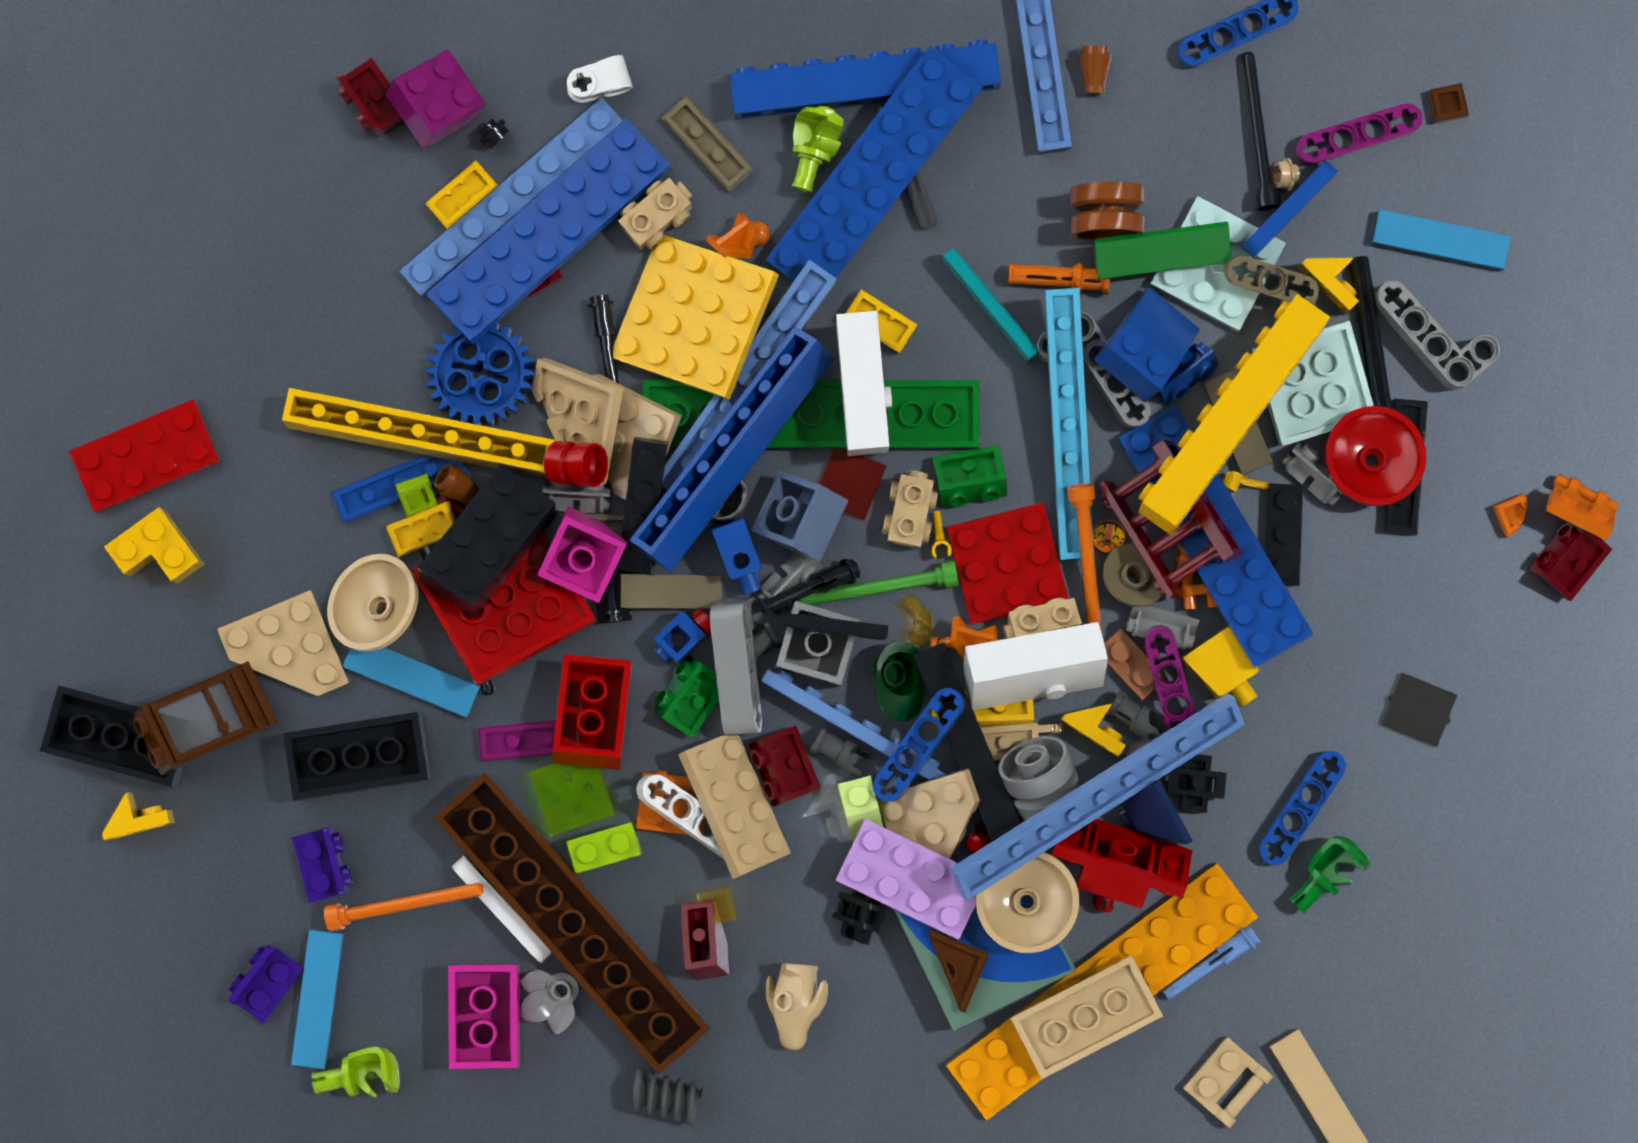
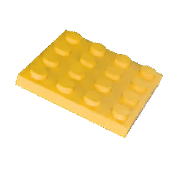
(694, 316)

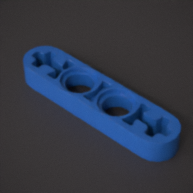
(1239, 34)
(1289, 209)
(915, 742)
(1303, 809)

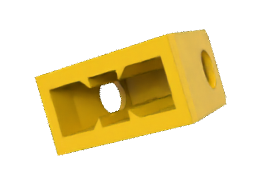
(1222, 667)

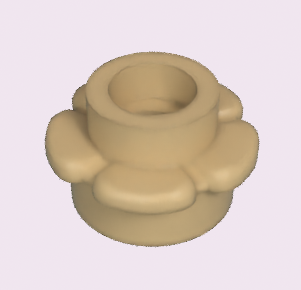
(1285, 174)

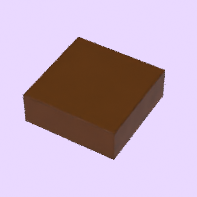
(1448, 103)

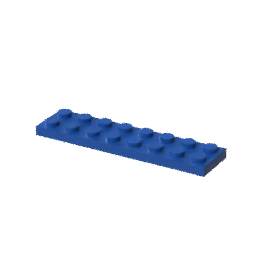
(877, 167)
(548, 231)
(1243, 590)

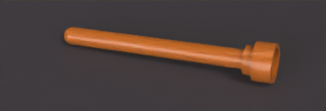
(1081, 498)
(339, 916)

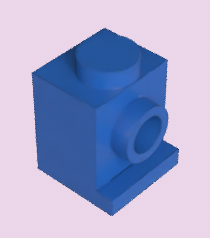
(679, 625)

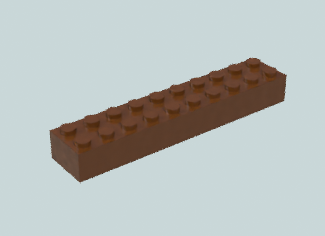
(572, 922)

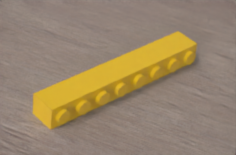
(1233, 414)
(415, 432)

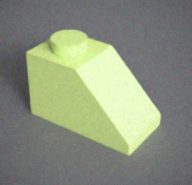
(859, 804)

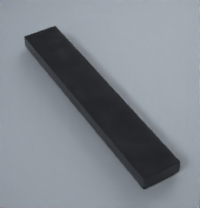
(968, 743)

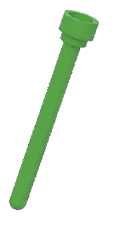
(943, 575)

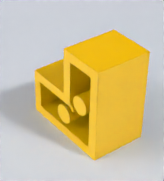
(155, 539)

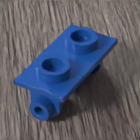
(1197, 365)

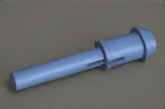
(1239, 943)

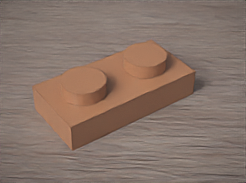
(1130, 664)

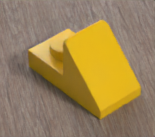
(1324, 273)
(1086, 724)
(127, 822)

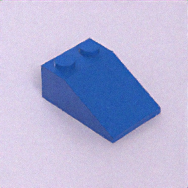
(1147, 345)

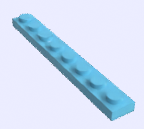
(1067, 410)

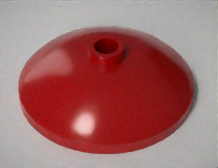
(1387, 438)

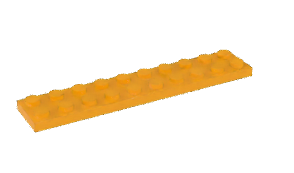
(1163, 948)

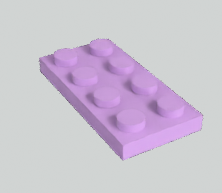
(906, 879)

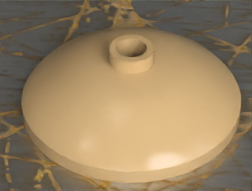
(363, 594)
(1049, 917)

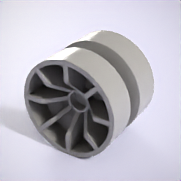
(1037, 774)

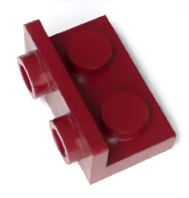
(1570, 559)
(783, 766)

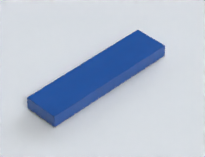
(380, 489)

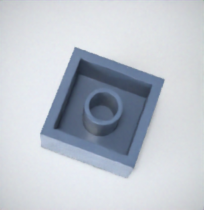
(799, 515)

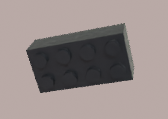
(487, 541)
(100, 735)
(357, 756)

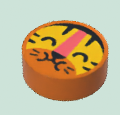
(1108, 535)

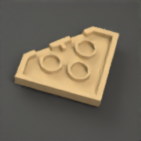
(578, 404)
(636, 419)
(288, 645)
(934, 812)

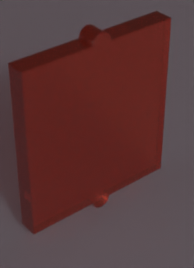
(853, 479)

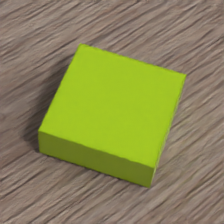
(416, 495)

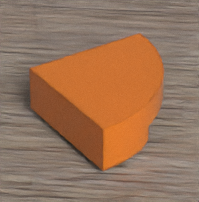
(1511, 514)

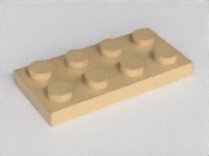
(734, 804)
(1086, 1016)

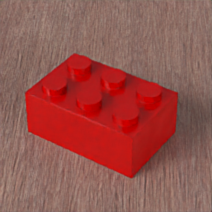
(591, 712)

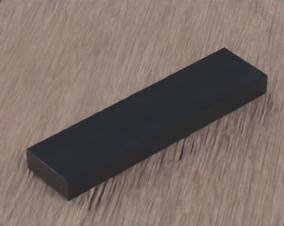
(1404, 515)

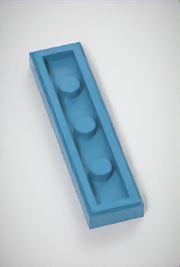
(1441, 240)
(415, 679)
(317, 999)

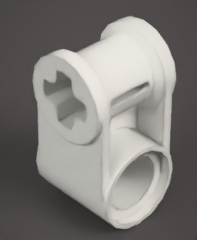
(604, 79)

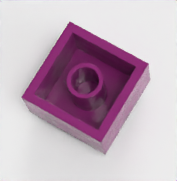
(435, 99)

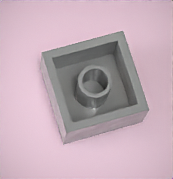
(816, 653)

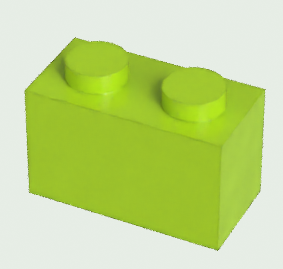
(604, 847)

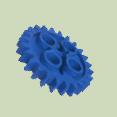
(470, 401)

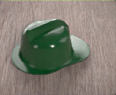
(898, 681)

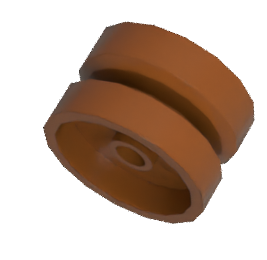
(1106, 210)

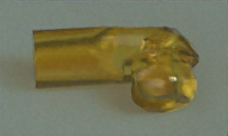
(922, 620)

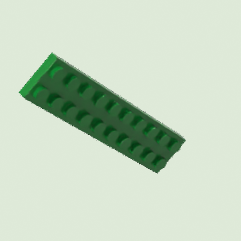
(920, 415)

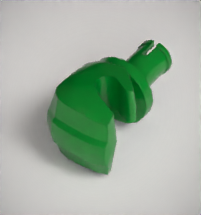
(1325, 870)

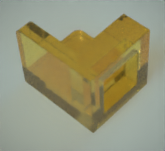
(724, 901)

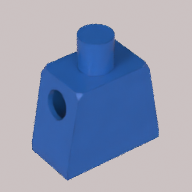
(733, 538)

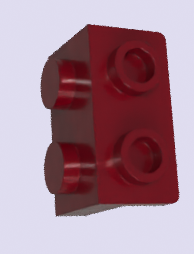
(368, 90)

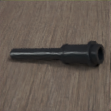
(604, 329)
(845, 572)

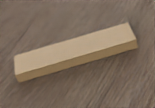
(1316, 1090)

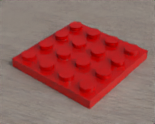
(516, 622)

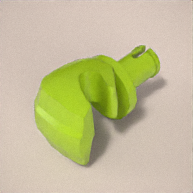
(815, 142)
(359, 1071)

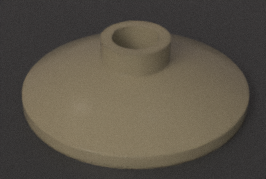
(1125, 562)

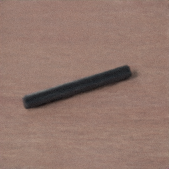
(1370, 332)

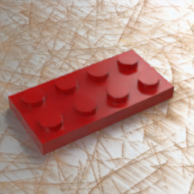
(144, 456)

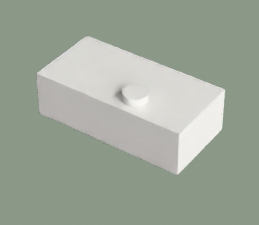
(863, 383)
(1035, 666)

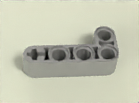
(1432, 330)
(1096, 340)
(736, 664)

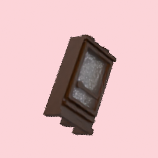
(203, 718)

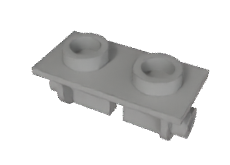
(1307, 464)
(591, 498)
(799, 570)
(1144, 618)

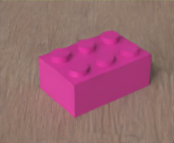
(484, 1016)

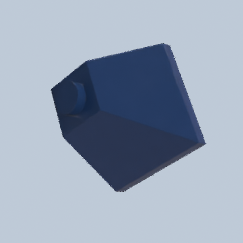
(1154, 814)

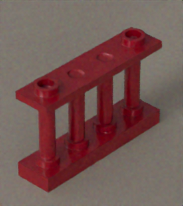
(1203, 517)

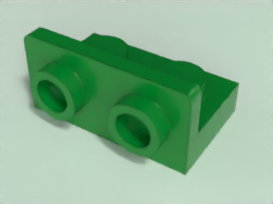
(970, 476)
(688, 696)

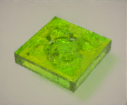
(560, 816)

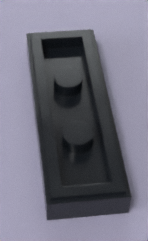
(836, 626)

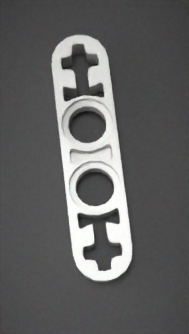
(689, 822)
(502, 909)

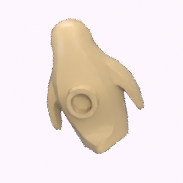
(795, 1002)

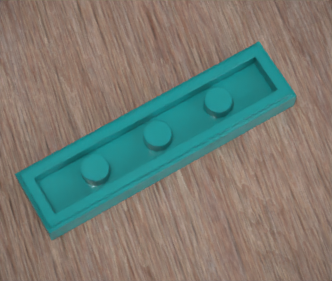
(990, 305)

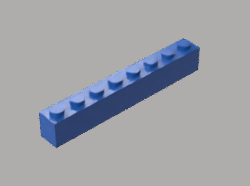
(849, 79)
(732, 449)

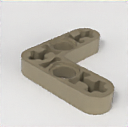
(1251, 264)

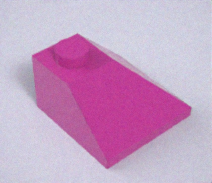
(582, 555)

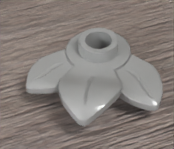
(546, 1002)

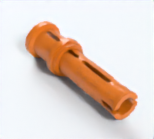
(1077, 277)

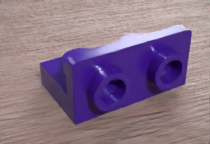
(322, 864)
(266, 982)

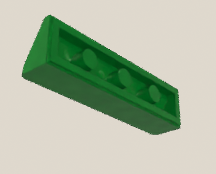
(1162, 250)

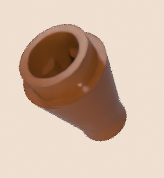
(1095, 67)
(455, 484)

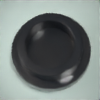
(492, 132)

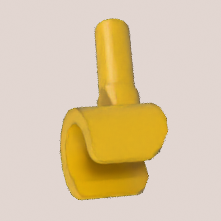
(1233, 479)
(939, 535)

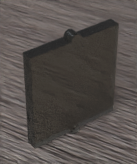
(1419, 709)

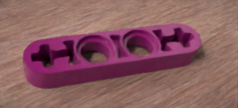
(1357, 130)
(1170, 689)

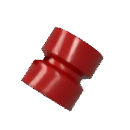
(576, 463)

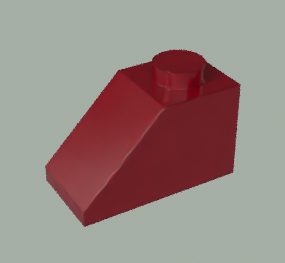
(704, 940)

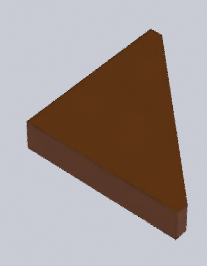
(960, 964)

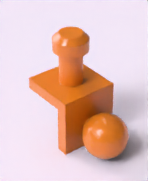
(741, 238)
(963, 636)

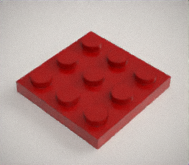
(1006, 562)

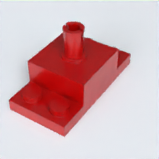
(1124, 864)

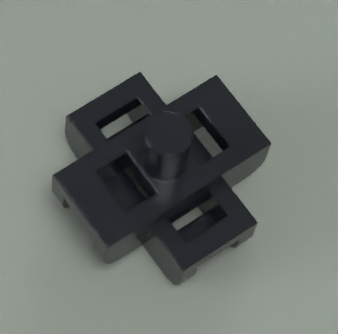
(1199, 784)
(863, 918)

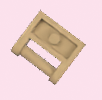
(1219, 1074)

